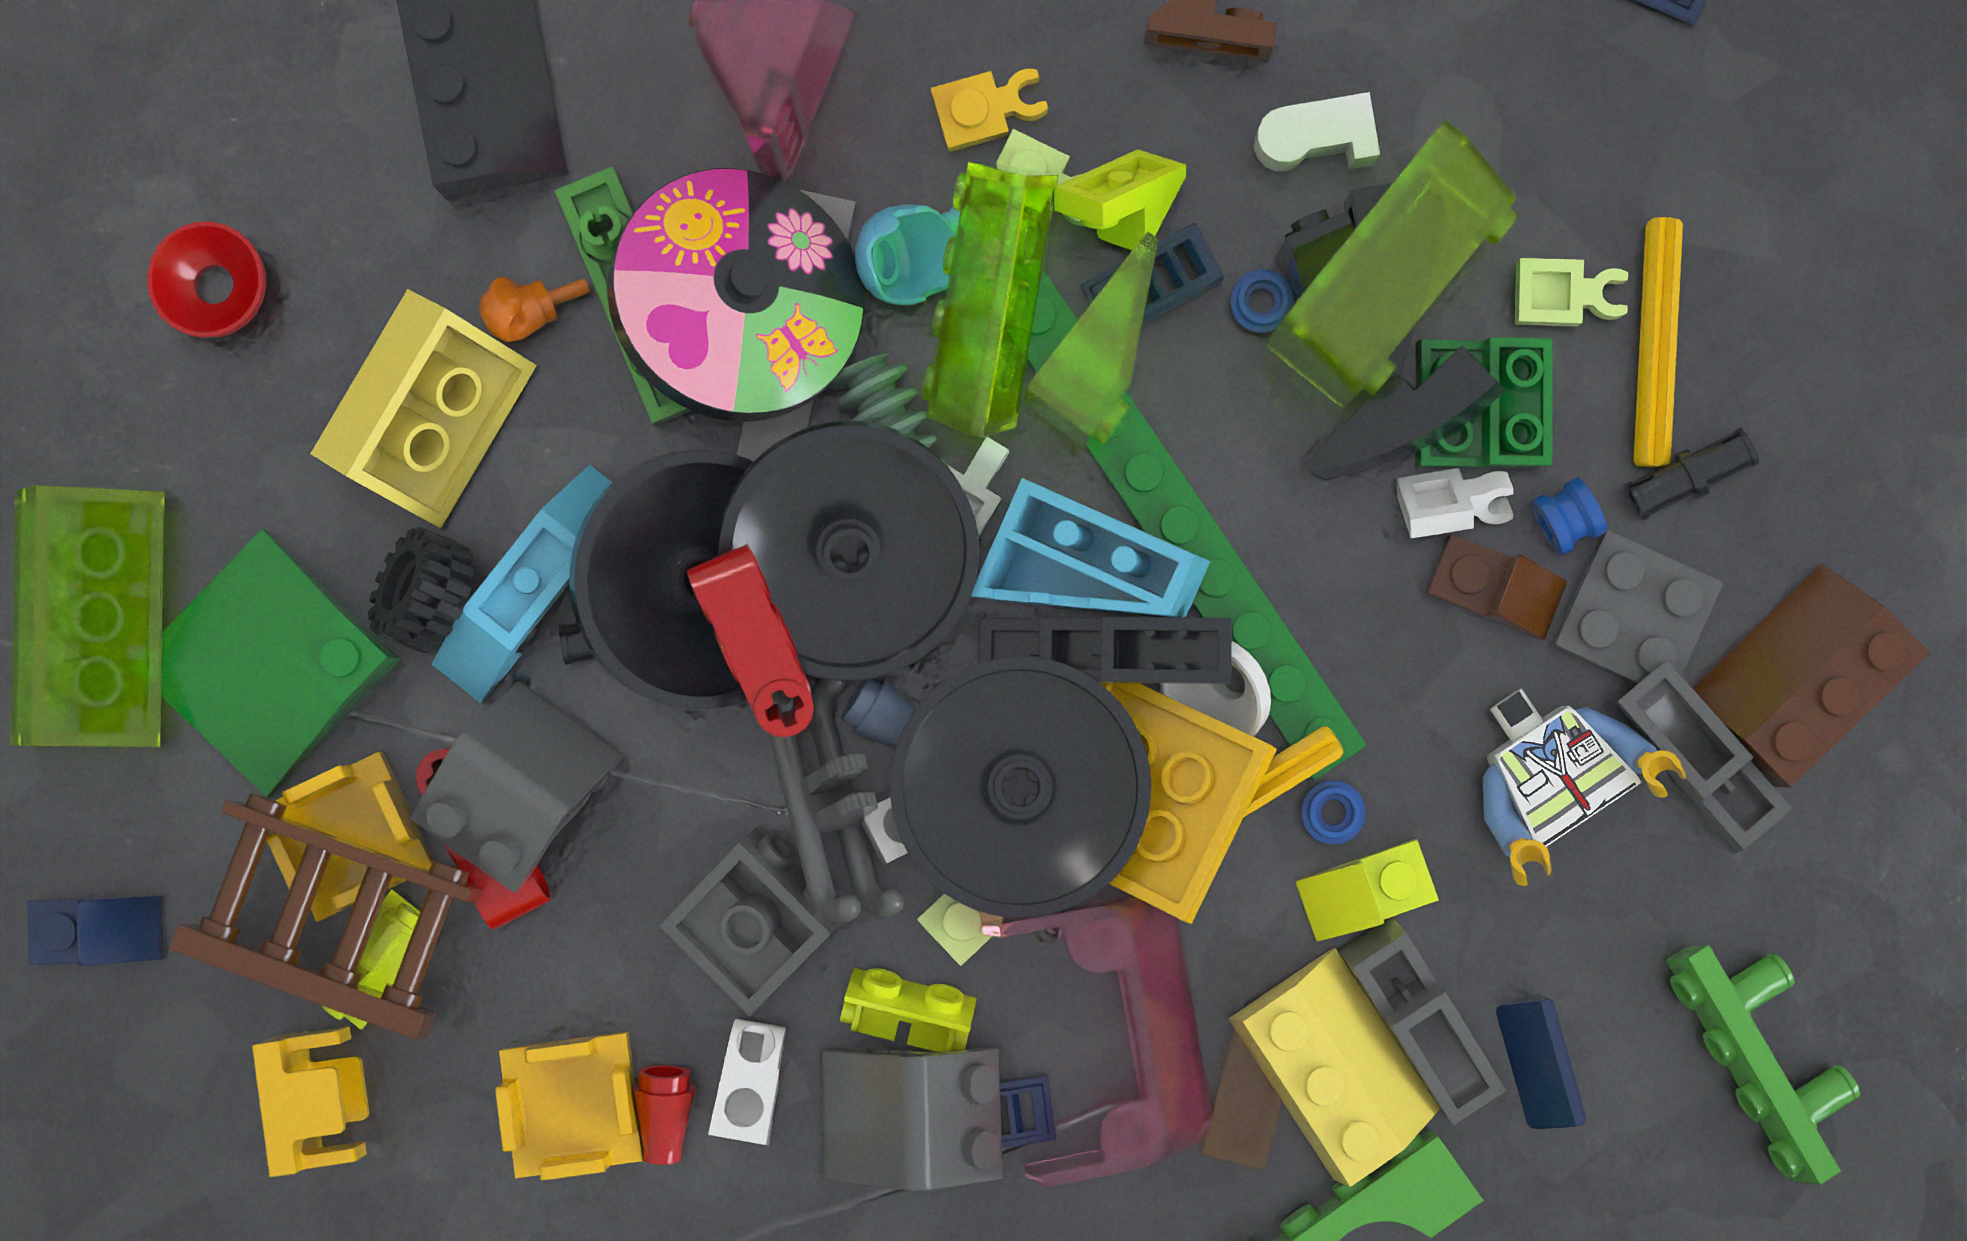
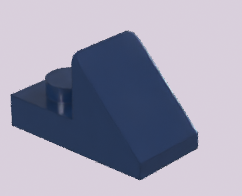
(95, 930)

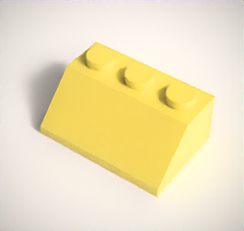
(423, 408)
(1336, 1068)

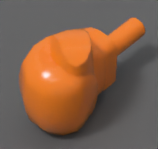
(518, 311)

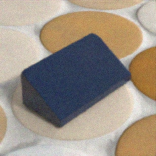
(1540, 1063)

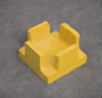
(358, 805)
(308, 1100)
(569, 1106)

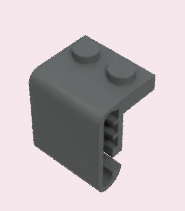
(513, 784)
(911, 1117)

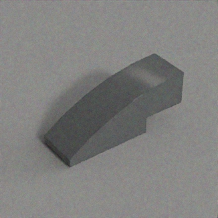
(1716, 764)
(1422, 1020)

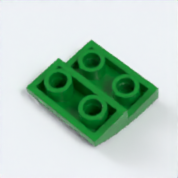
(1513, 428)

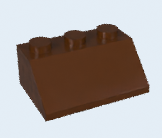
(1808, 674)

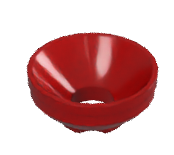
(183, 260)

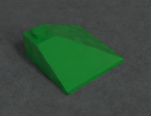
(268, 662)

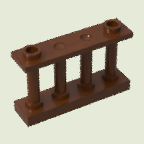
(338, 981)

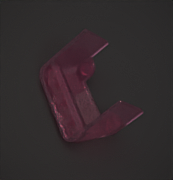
(771, 68)
(1162, 1031)

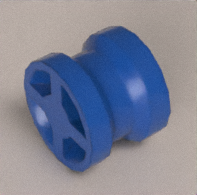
(1568, 516)

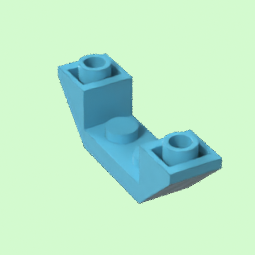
(517, 591)

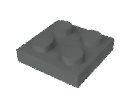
(1635, 610)

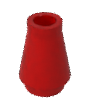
(663, 1110)

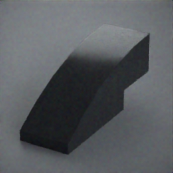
(1407, 419)

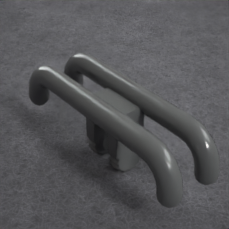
(826, 804)

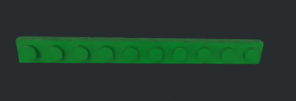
(1172, 511)

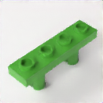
(597, 215)
(1763, 1089)

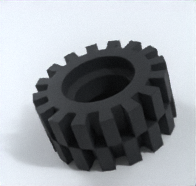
(421, 590)

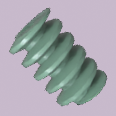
(877, 397)

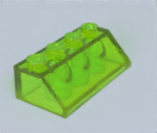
(989, 297)
(87, 617)

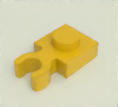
(976, 110)

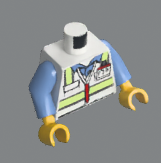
(1560, 775)

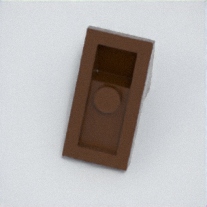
(1197, 28)
(1497, 586)

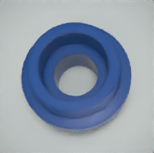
(1267, 282)
(1353, 812)

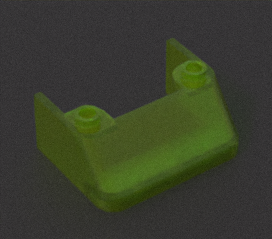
(1394, 267)

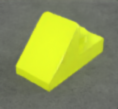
(1123, 196)
(1366, 891)

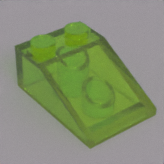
(1092, 368)

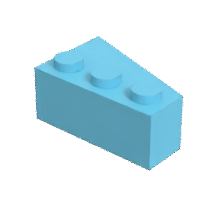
(1084, 560)

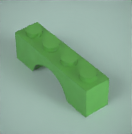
(1413, 1188)

